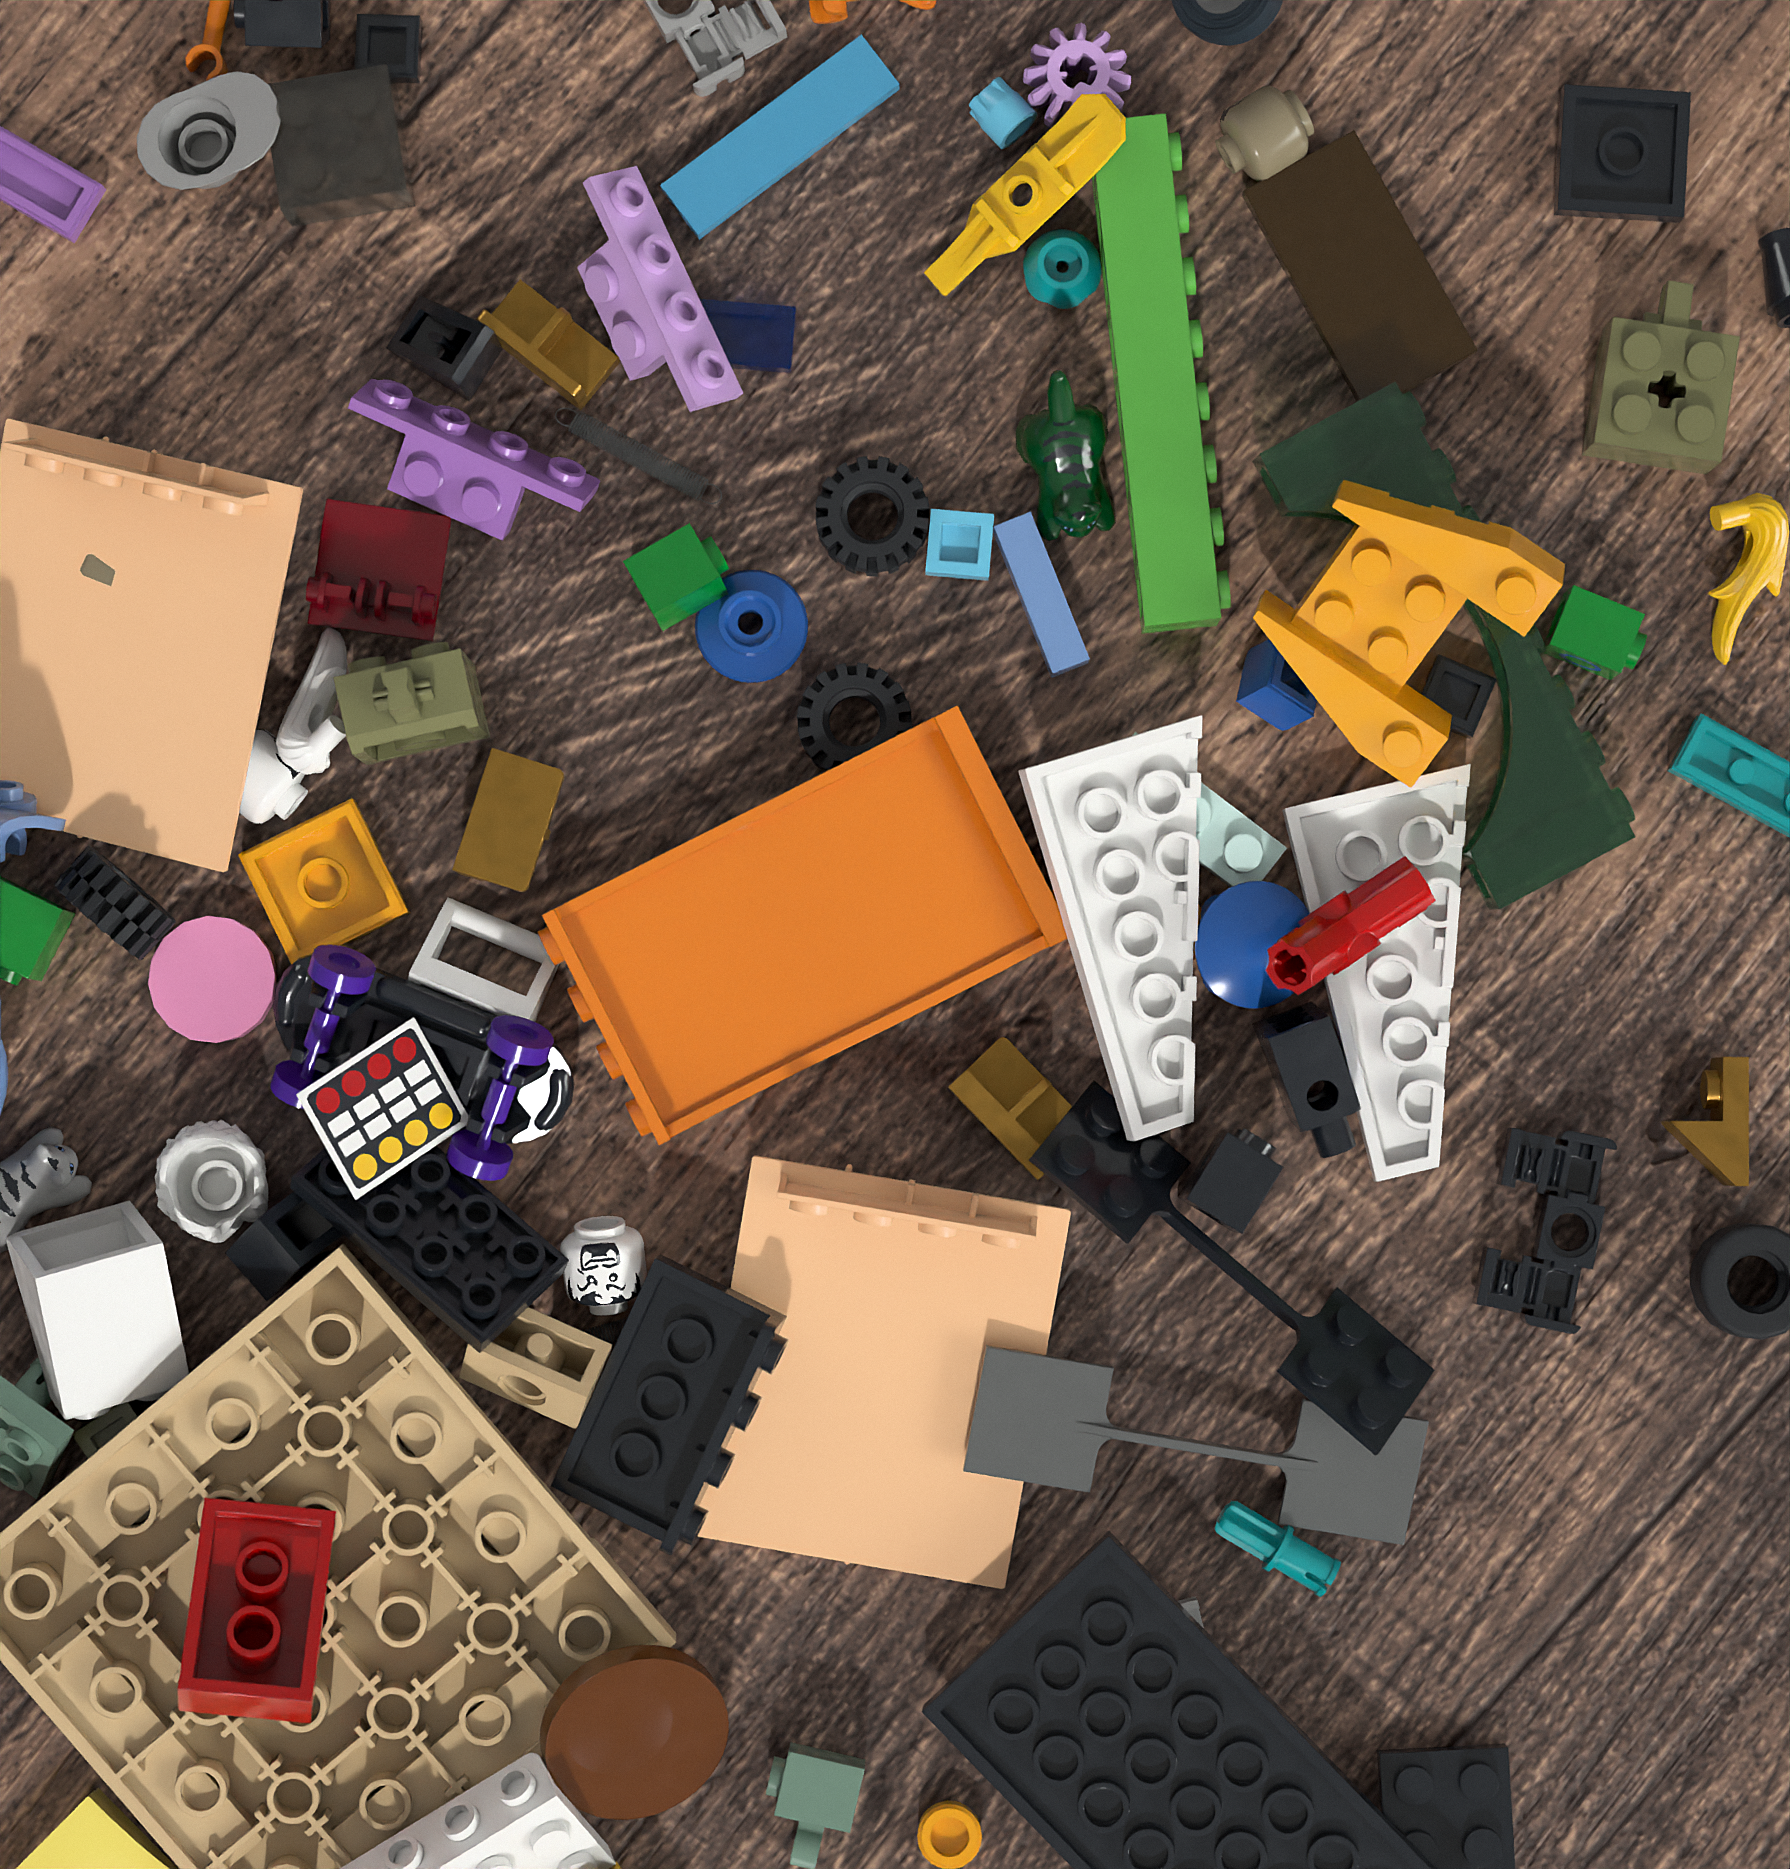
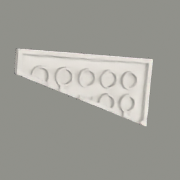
(1127, 888)
(1396, 998)

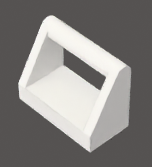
(470, 988)

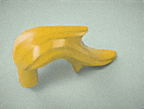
(1760, 564)

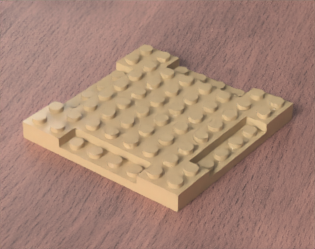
(445, 1605)

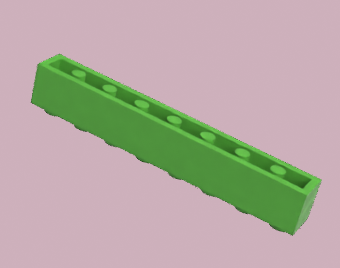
(1156, 383)

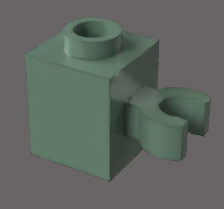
(817, 1791)

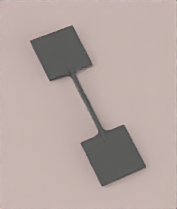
(1048, 1418)

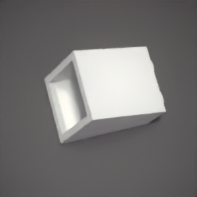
(100, 1309)

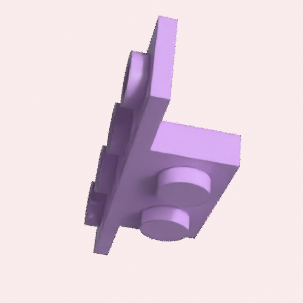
(649, 296)

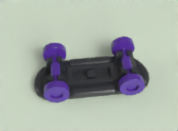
(499, 1066)

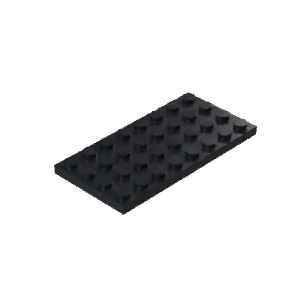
(1149, 1741)

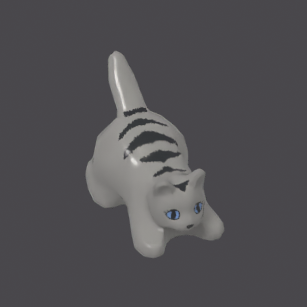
(38, 1180)

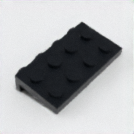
(671, 1403)

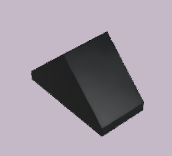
(446, 346)

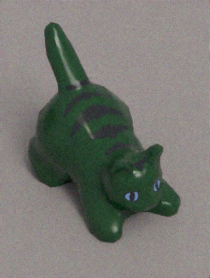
(1066, 453)

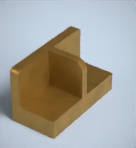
(550, 344)
(509, 820)
(1011, 1100)

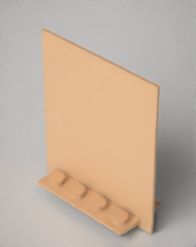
(145, 693)
(882, 1367)

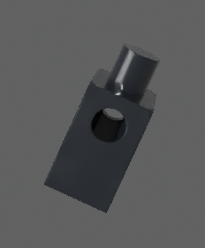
(1299, 1052)

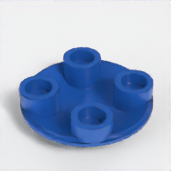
(1235, 940)

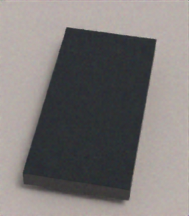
(440, 1241)

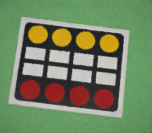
(383, 1108)

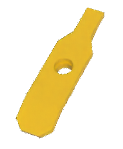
(1053, 169)

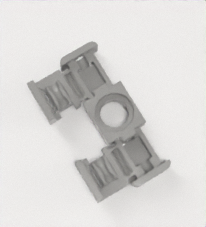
(719, 37)

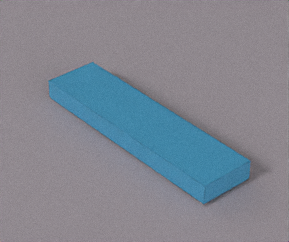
(780, 137)

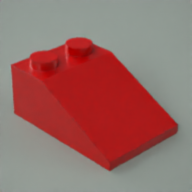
(256, 1611)

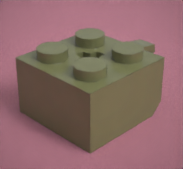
(1671, 353)
(411, 704)

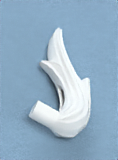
(308, 726)

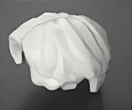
(211, 1180)

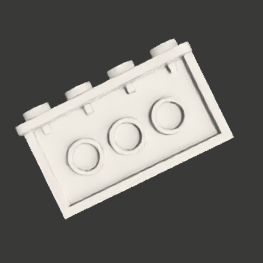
(499, 1824)

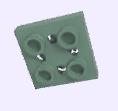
(29, 1434)

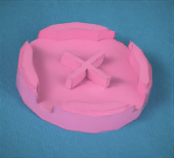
(212, 979)

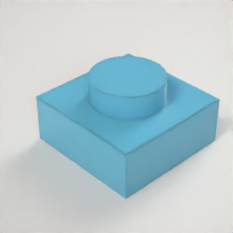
(959, 544)

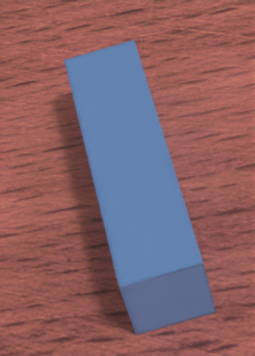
(1041, 594)

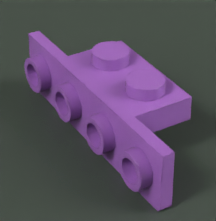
(465, 467)

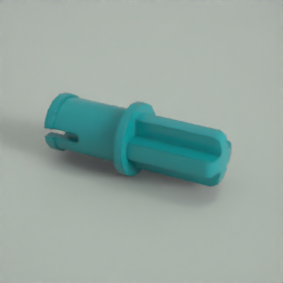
(1277, 1547)

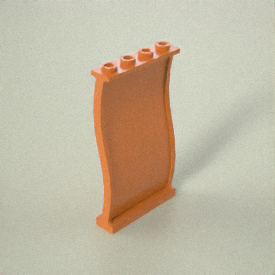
(804, 926)

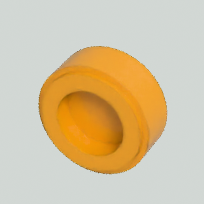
(949, 1834)

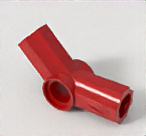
(1348, 927)

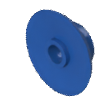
(757, 655)

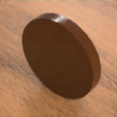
(634, 1732)

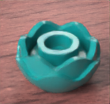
(1057, 288)

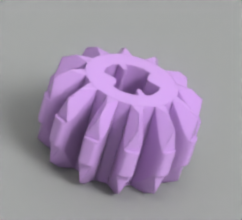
(1068, 58)

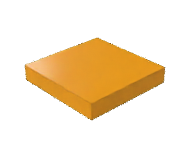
(324, 881)

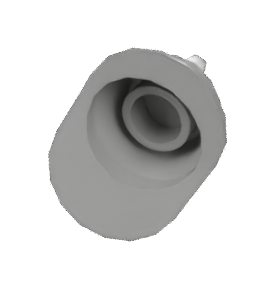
(209, 131)

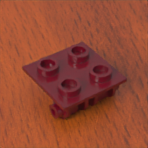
(379, 570)

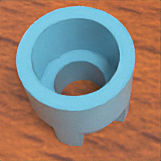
(1002, 113)

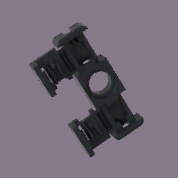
(1552, 1284)

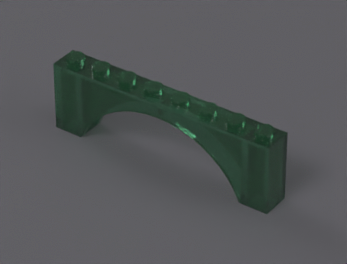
(1548, 793)

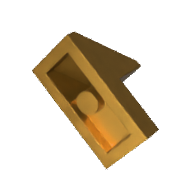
(1723, 1141)

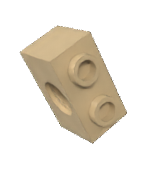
(540, 1366)

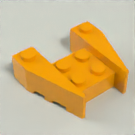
(1387, 605)

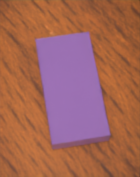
(45, 187)

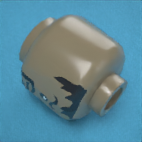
(1264, 133)

